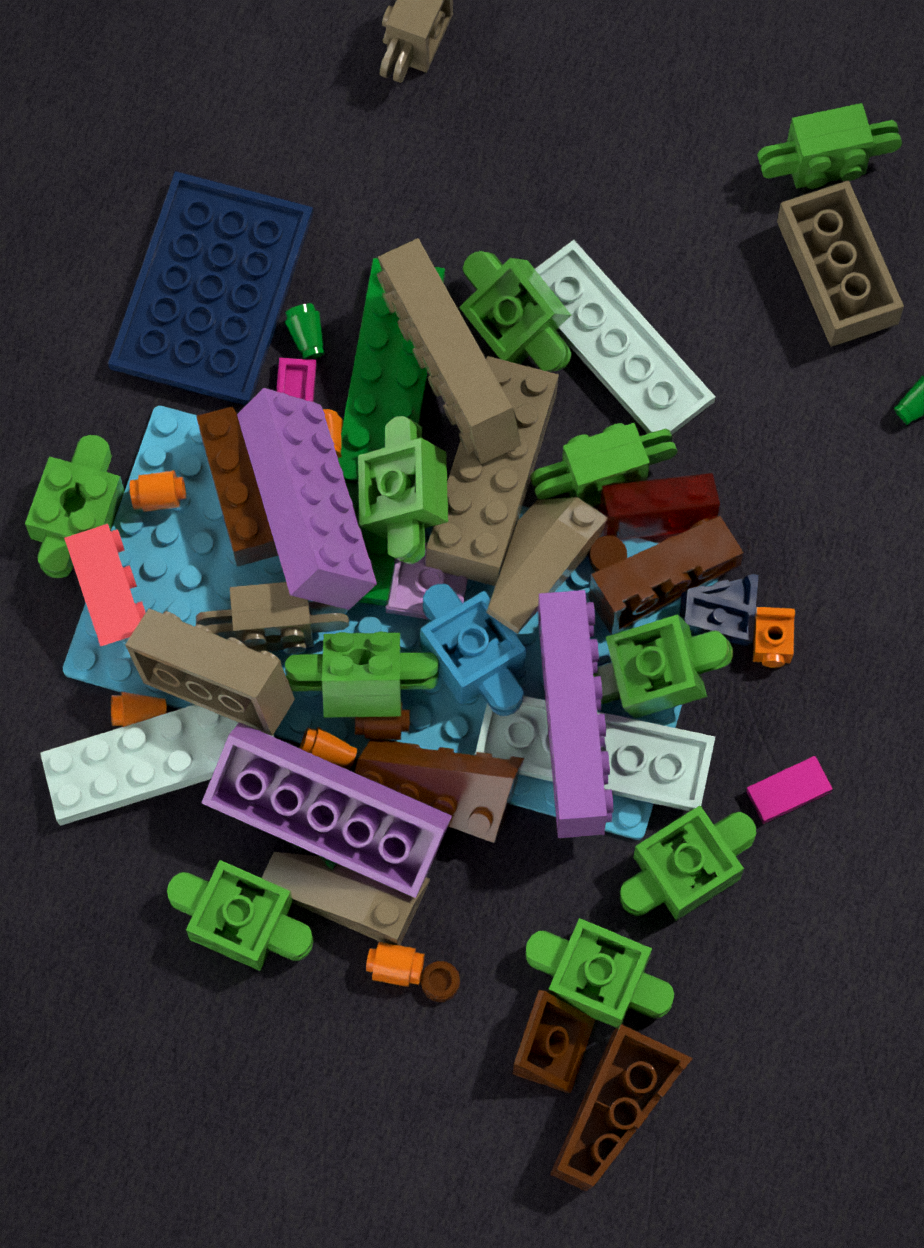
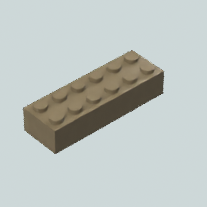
(448, 352)
(490, 495)

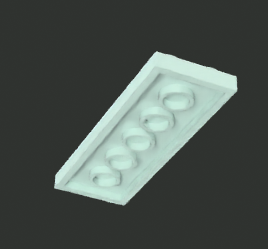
(622, 345)
(644, 758)
(135, 762)

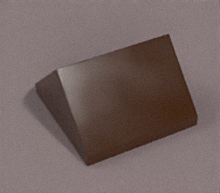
(553, 1043)

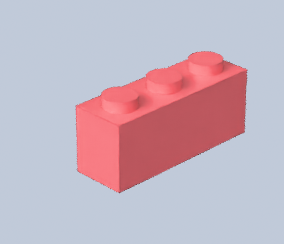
(105, 583)

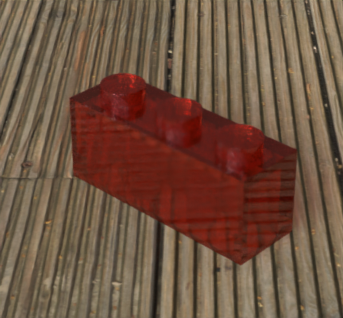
(658, 506)

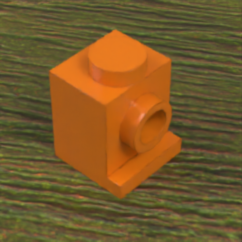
(773, 621)

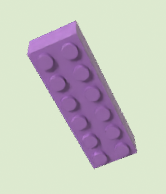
(306, 499)
(572, 715)
(326, 809)

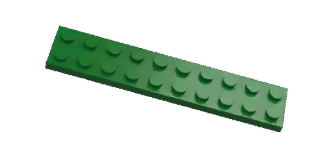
(382, 386)

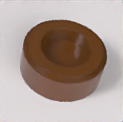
(606, 552)
(440, 981)

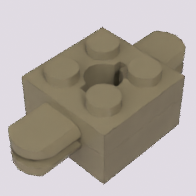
(413, 35)
(272, 619)

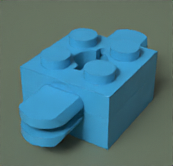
(473, 649)

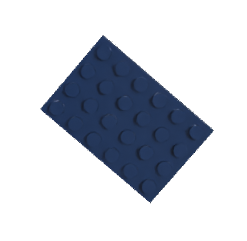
(211, 288)

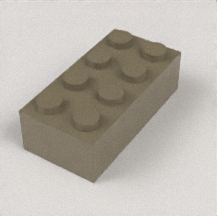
(840, 263)
(210, 671)

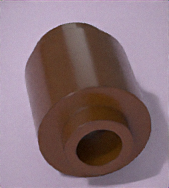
(383, 727)

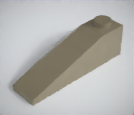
(542, 555)
(345, 896)

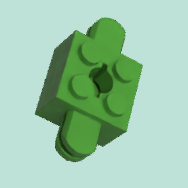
(829, 147)
(515, 311)
(603, 460)
(386, 493)
(73, 500)
(660, 665)
(362, 674)
(687, 863)
(240, 915)
(600, 973)

